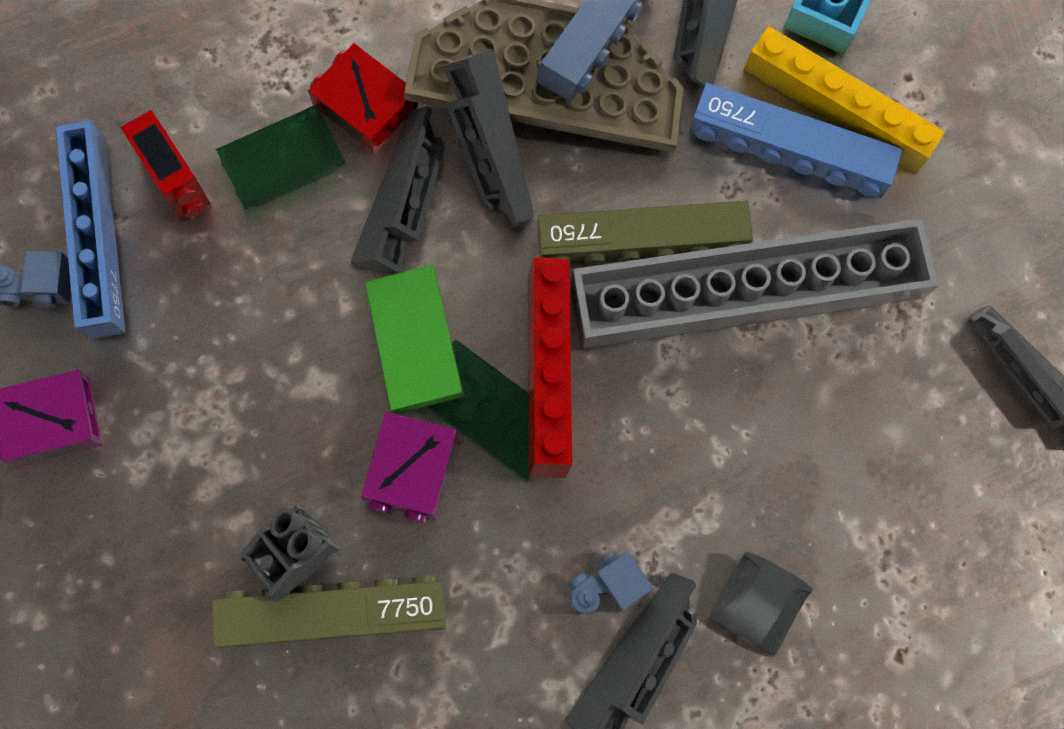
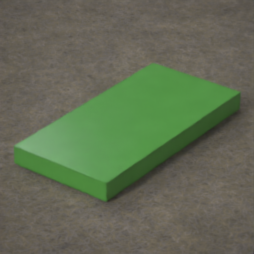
(413, 339)

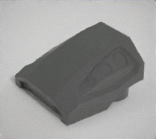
(288, 550)
(760, 602)

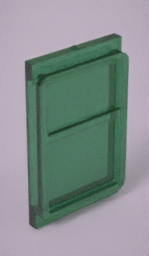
(281, 157)

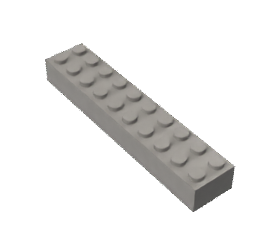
(752, 283)

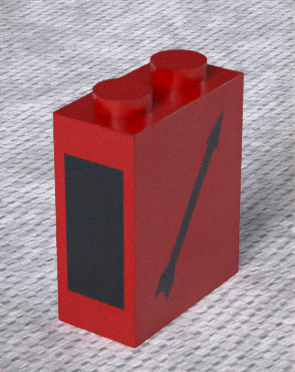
(361, 97)
(166, 165)

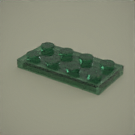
(490, 413)

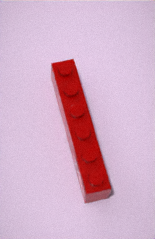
(549, 368)

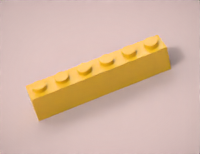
(841, 97)

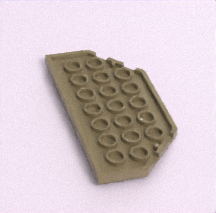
(625, 103)

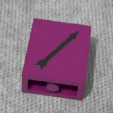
(47, 419)
(409, 467)

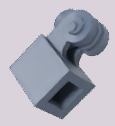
(43, 280)
(618, 579)

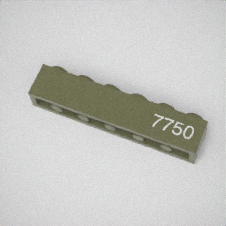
(643, 232)
(330, 613)

